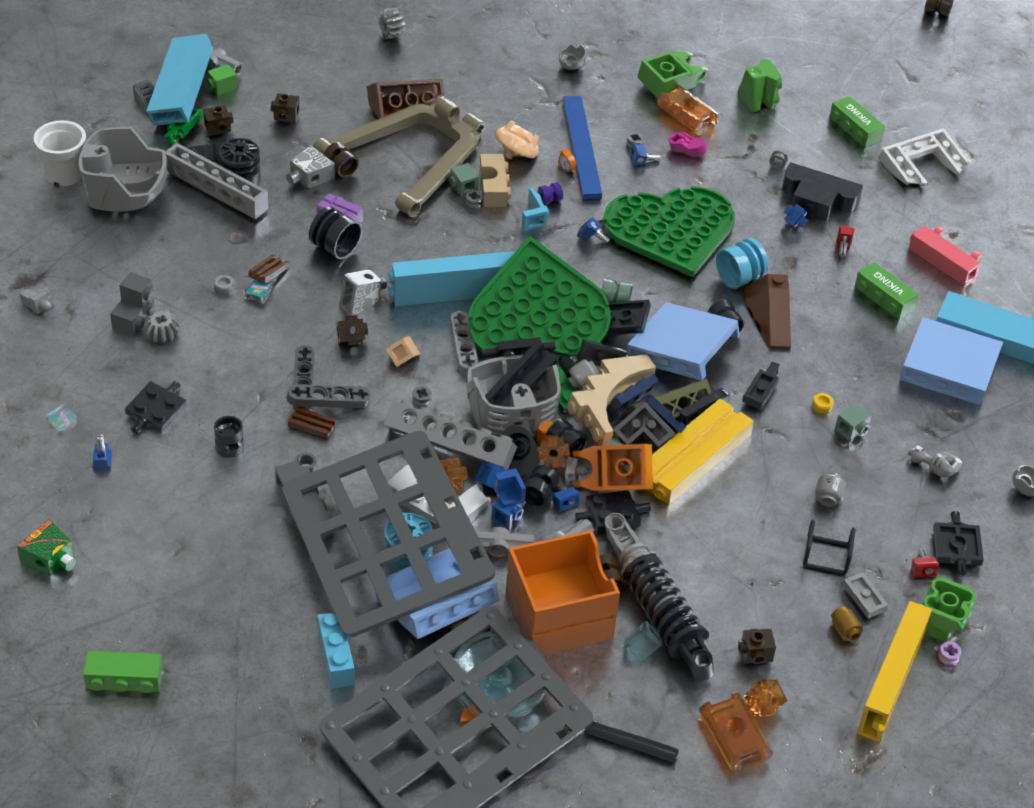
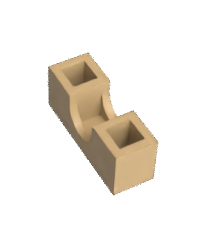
(495, 180)

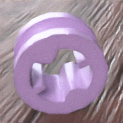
(944, 656)

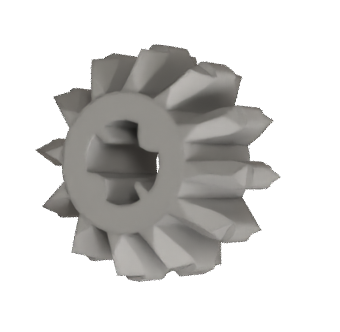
(391, 23)
(161, 326)

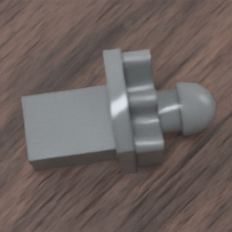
(38, 301)
(571, 471)

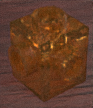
(556, 443)
(455, 471)
(765, 698)

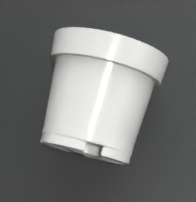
(60, 147)

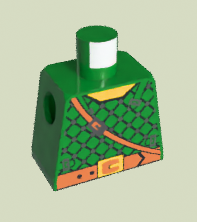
(47, 549)

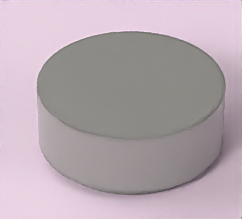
(224, 284)

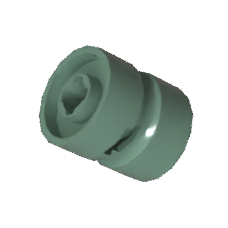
(616, 292)

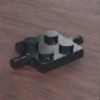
(515, 347)
(155, 407)
(619, 502)
(958, 543)

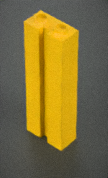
(697, 450)
(894, 671)

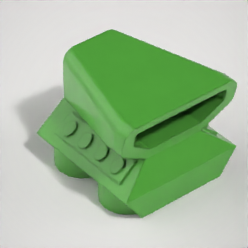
(760, 85)
(950, 608)

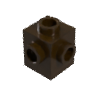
(285, 108)
(217, 120)
(344, 333)
(757, 646)

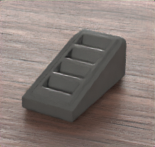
(143, 93)

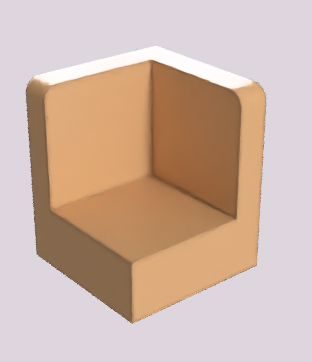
(402, 351)

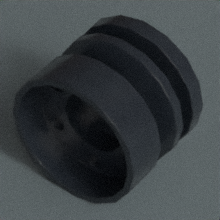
(241, 158)
(335, 232)

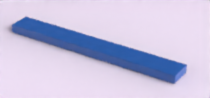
(582, 147)

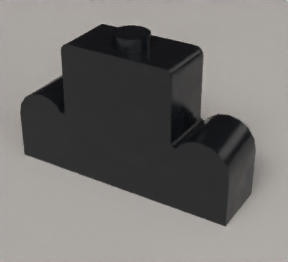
(820, 192)

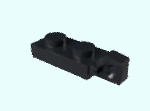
(597, 352)
(762, 386)
(691, 412)

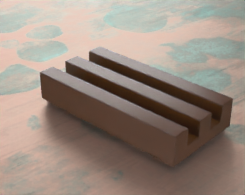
(266, 267)
(314, 421)

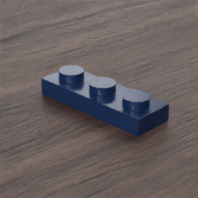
(632, 394)

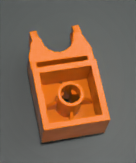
(609, 469)

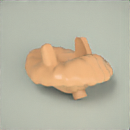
(517, 141)

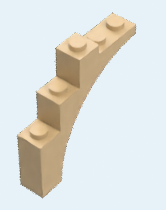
(614, 378)

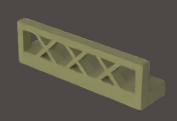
(676, 394)

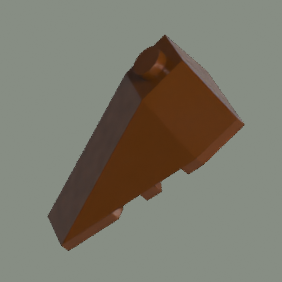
(396, 95)

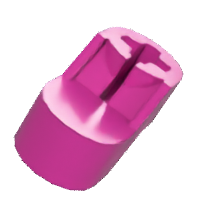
(685, 143)

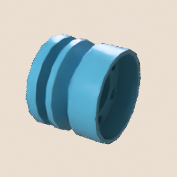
(742, 263)
(418, 526)

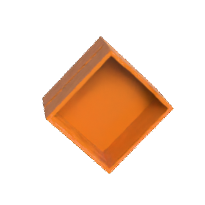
(561, 593)

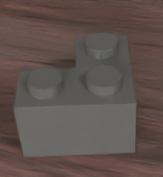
(135, 304)
(643, 424)

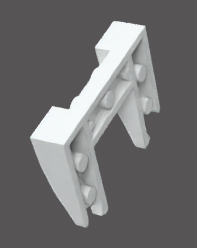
(898, 156)
(472, 500)

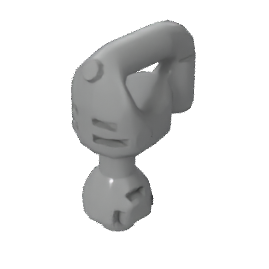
(939, 463)

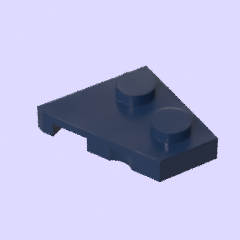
(664, 414)

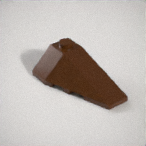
(770, 306)

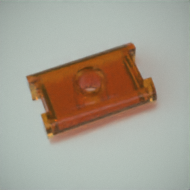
(688, 109)
(738, 747)

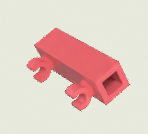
(945, 255)

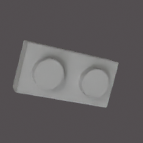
(865, 595)

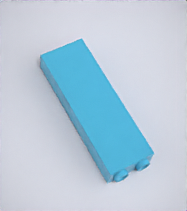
(179, 79)
(443, 278)
(992, 322)

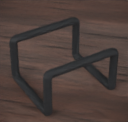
(850, 544)

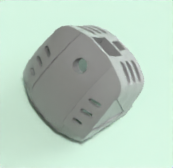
(106, 166)
(523, 401)

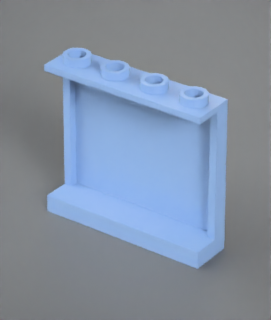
(683, 339)
(951, 361)
(434, 617)

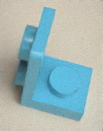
(537, 215)

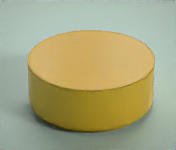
(822, 403)

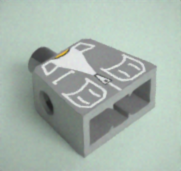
(310, 168)
(360, 291)

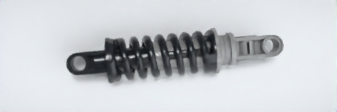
(660, 598)

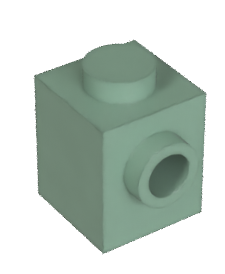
(463, 179)
(853, 422)

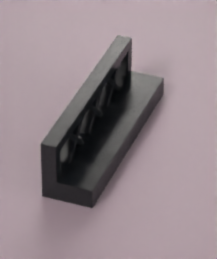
(526, 371)

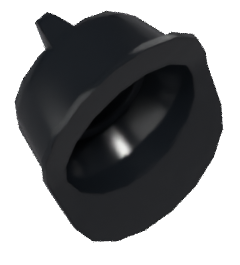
(526, 454)

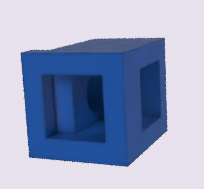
(507, 515)

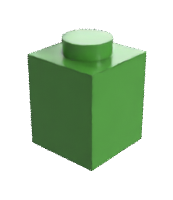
(222, 80)

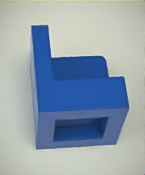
(487, 472)
(509, 488)

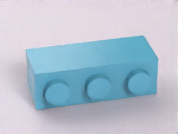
(335, 652)

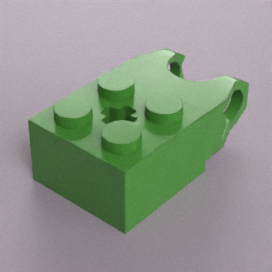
(668, 70)

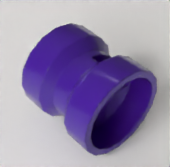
(551, 193)

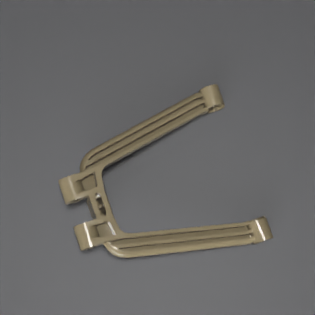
(441, 115)

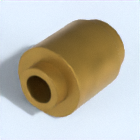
(846, 624)

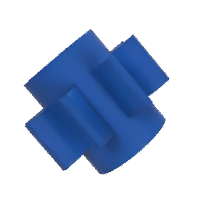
(795, 215)

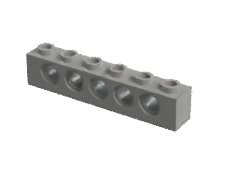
(216, 181)
(501, 455)

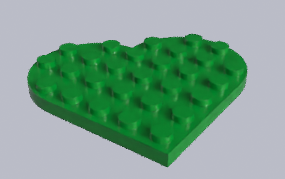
(671, 229)
(539, 298)

